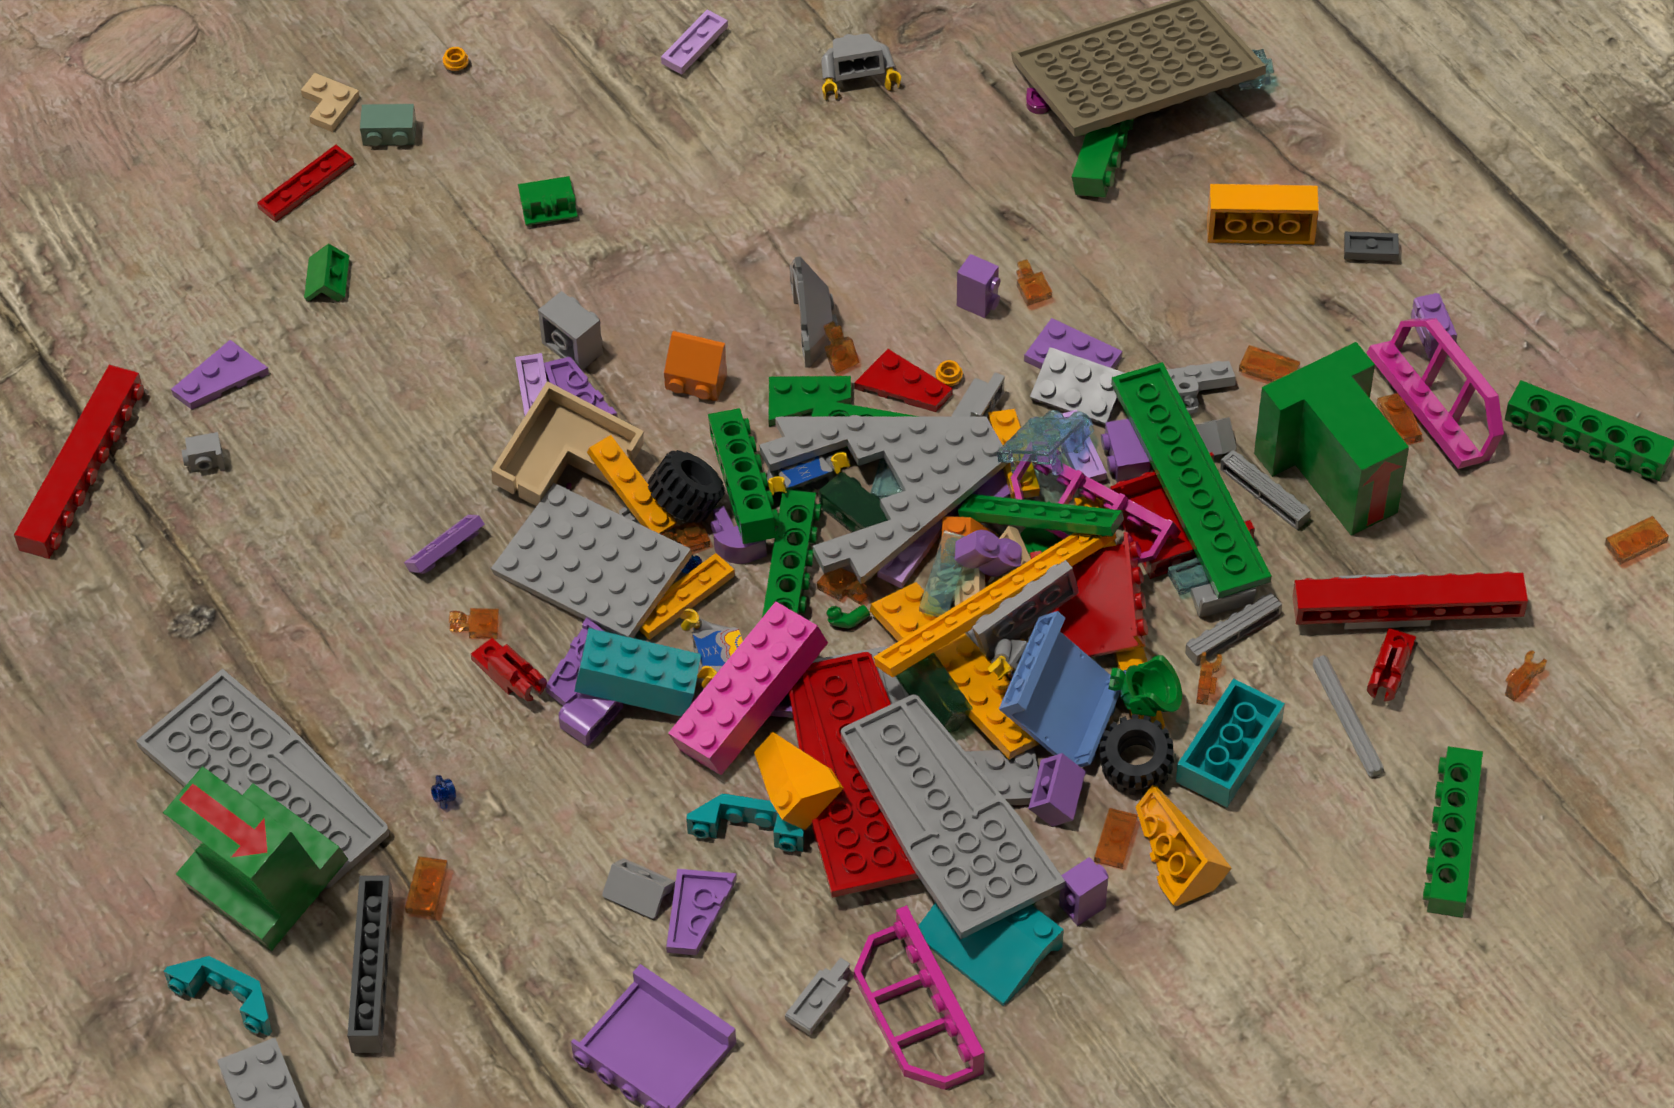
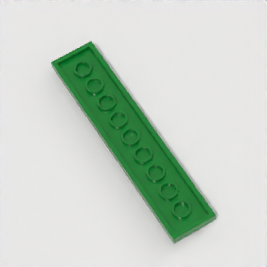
(1191, 480)

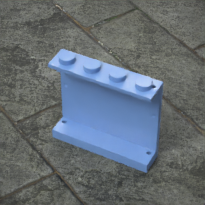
(1060, 694)

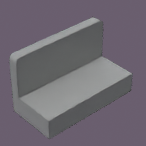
(981, 397)
(1208, 603)
(636, 887)

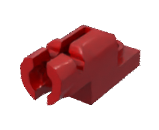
(1391, 663)
(508, 669)

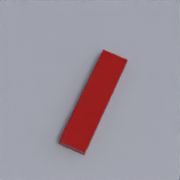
(305, 183)

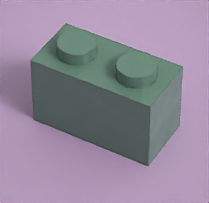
(388, 124)

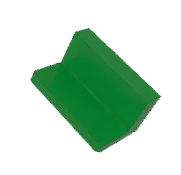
(327, 273)

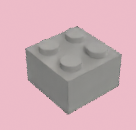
(570, 330)

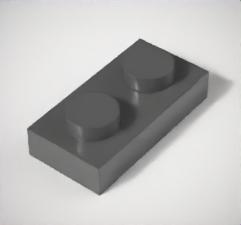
(1371, 246)

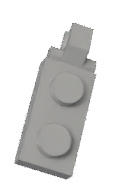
(819, 997)

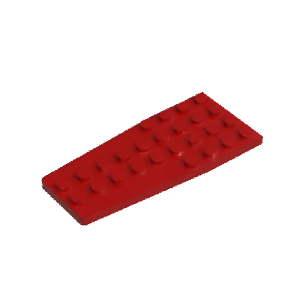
(851, 831)

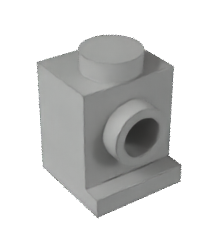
(203, 452)

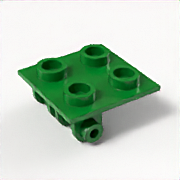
(547, 200)

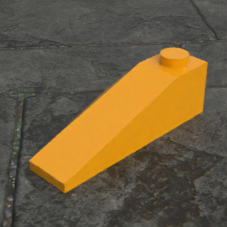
(795, 781)
(1183, 855)

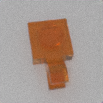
(1032, 286)
(841, 351)
(690, 535)
(841, 584)
(480, 622)
(1521, 678)
(1207, 683)

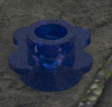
(443, 791)

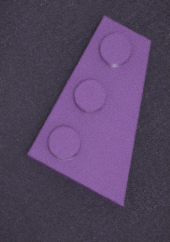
(695, 907)

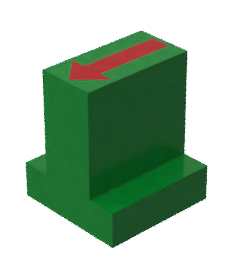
(1335, 437)
(251, 855)

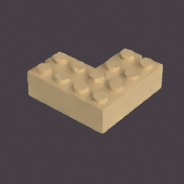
(558, 434)

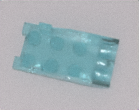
(1046, 438)

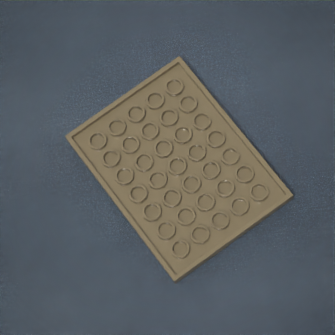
(1137, 64)

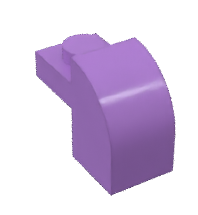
(729, 543)

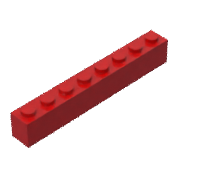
(79, 462)
(1409, 598)

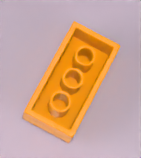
(1262, 214)

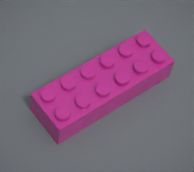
(748, 688)

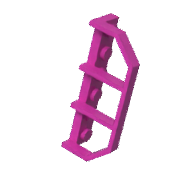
(1426, 406)
(1091, 490)
(942, 999)

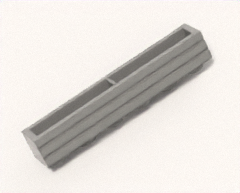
(1265, 489)
(1234, 628)

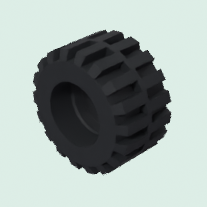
(686, 486)
(1132, 733)

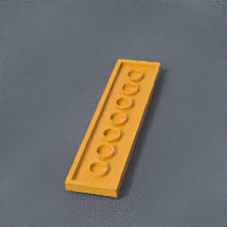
(966, 666)

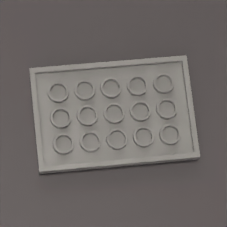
(591, 561)

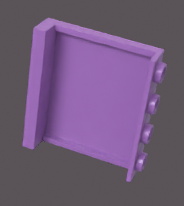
(655, 1043)

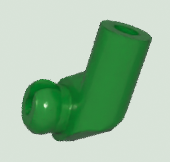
(847, 620)

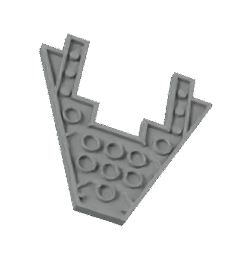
(931, 458)

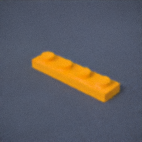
(1005, 426)
(630, 485)
(688, 593)

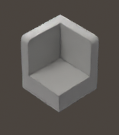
(1217, 435)

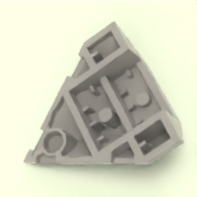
(815, 309)

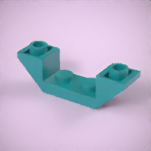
(706, 819)
(191, 975)

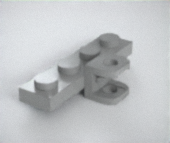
(1193, 378)

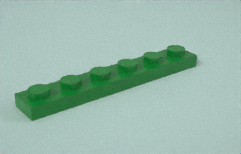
(1042, 515)

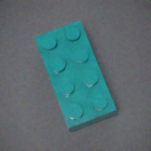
(637, 672)
(1230, 742)

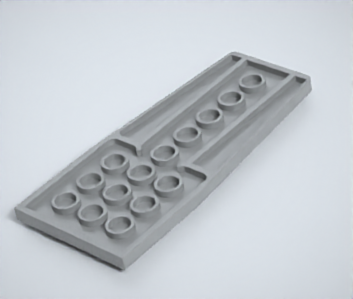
(249, 744)
(949, 817)

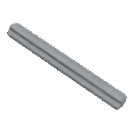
(1348, 716)

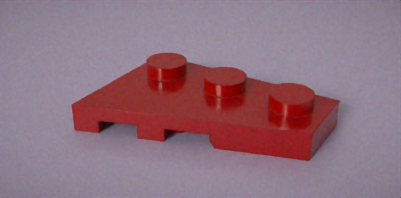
(901, 379)

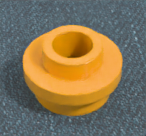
(455, 59)
(952, 368)

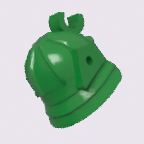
(1148, 687)

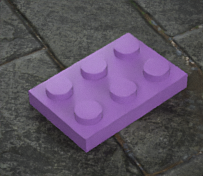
(1069, 340)

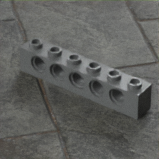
(370, 964)

